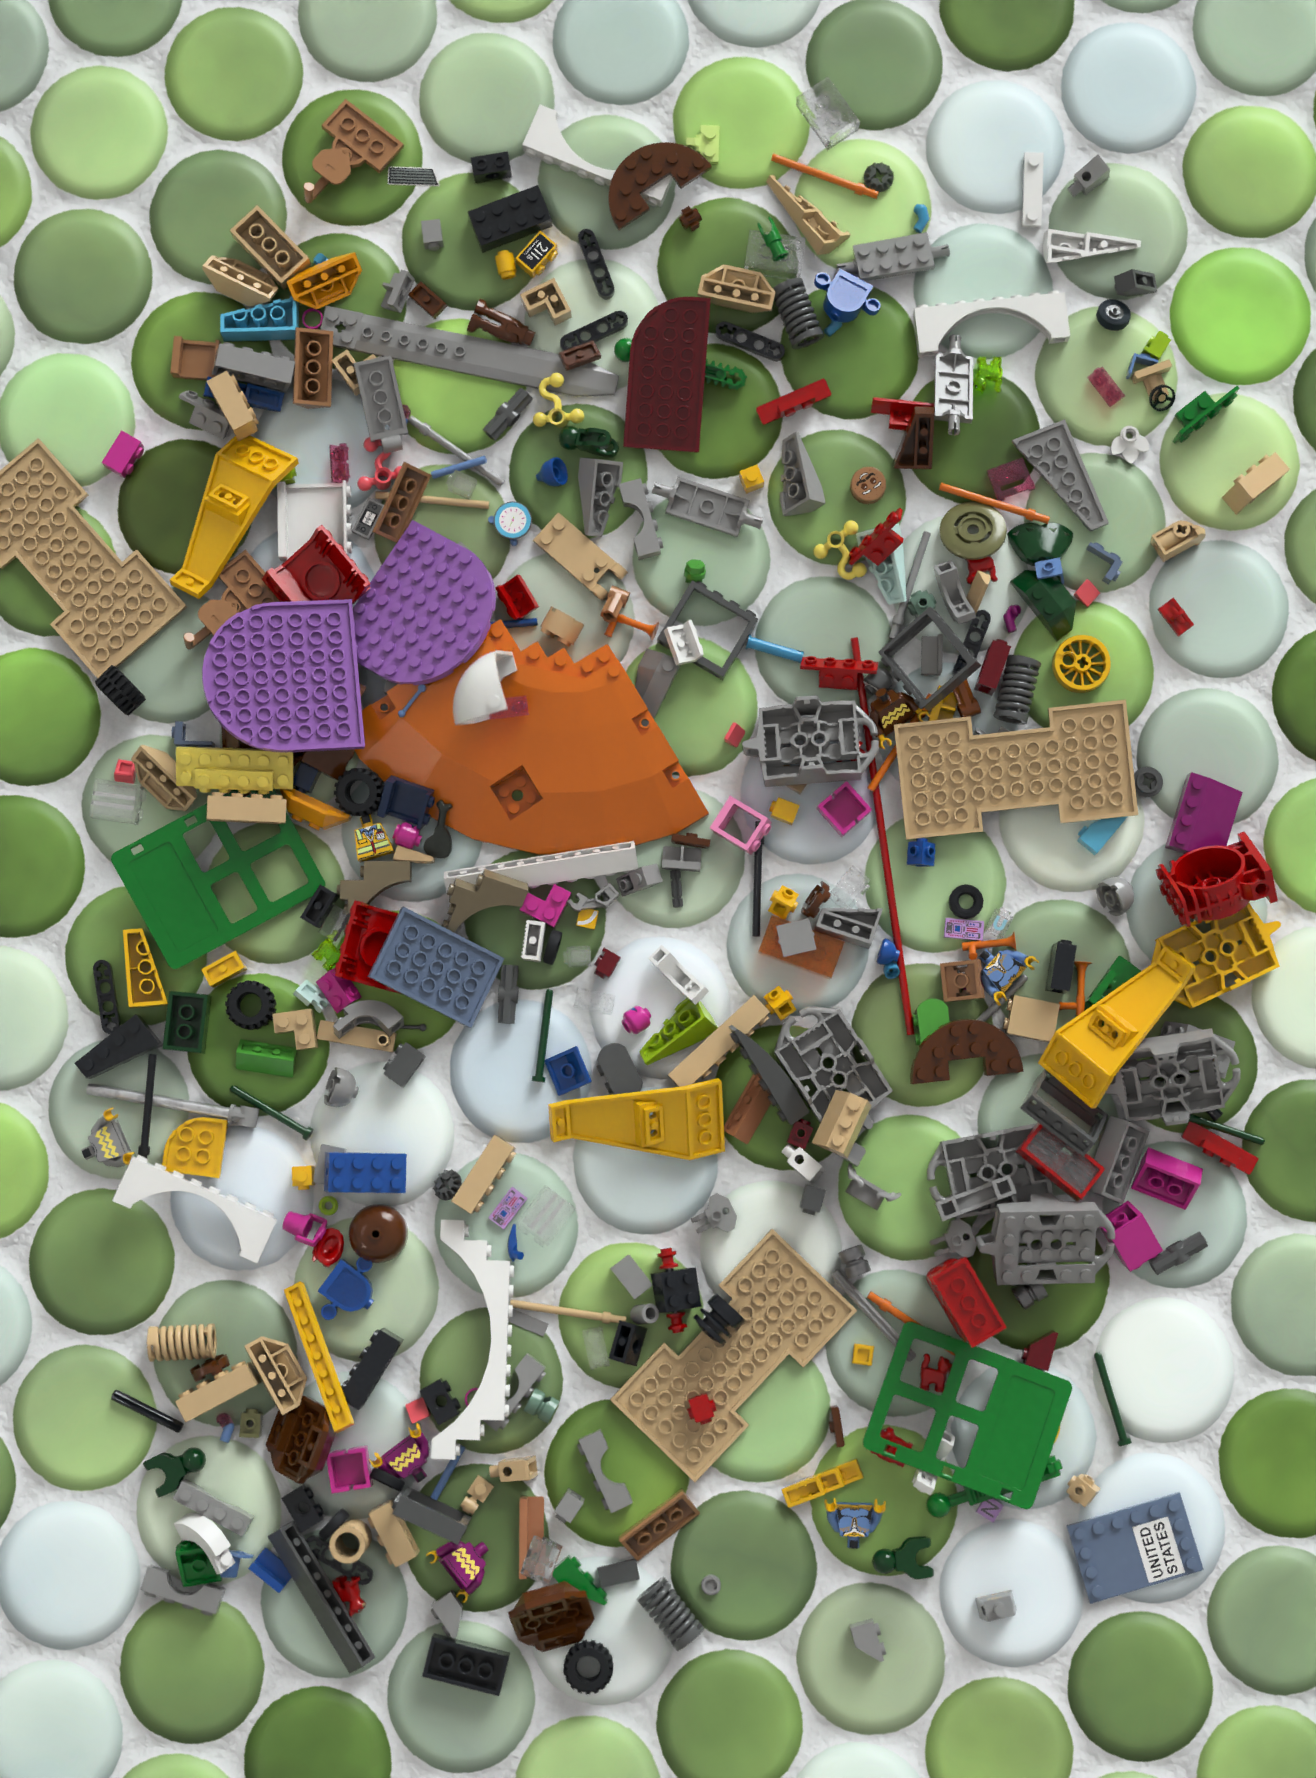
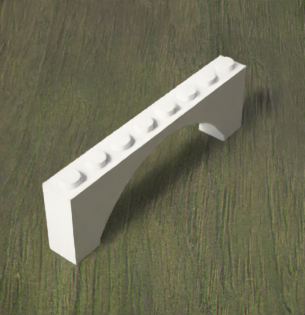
(547, 143)
(1043, 311)
(145, 1179)

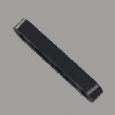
(595, 264)
(592, 329)
(751, 338)
(974, 646)
(104, 997)
(338, 1565)

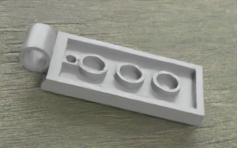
(381, 402)

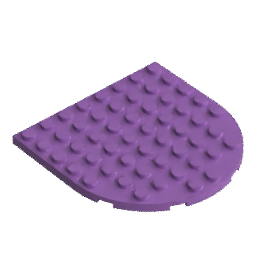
(423, 609)
(287, 677)

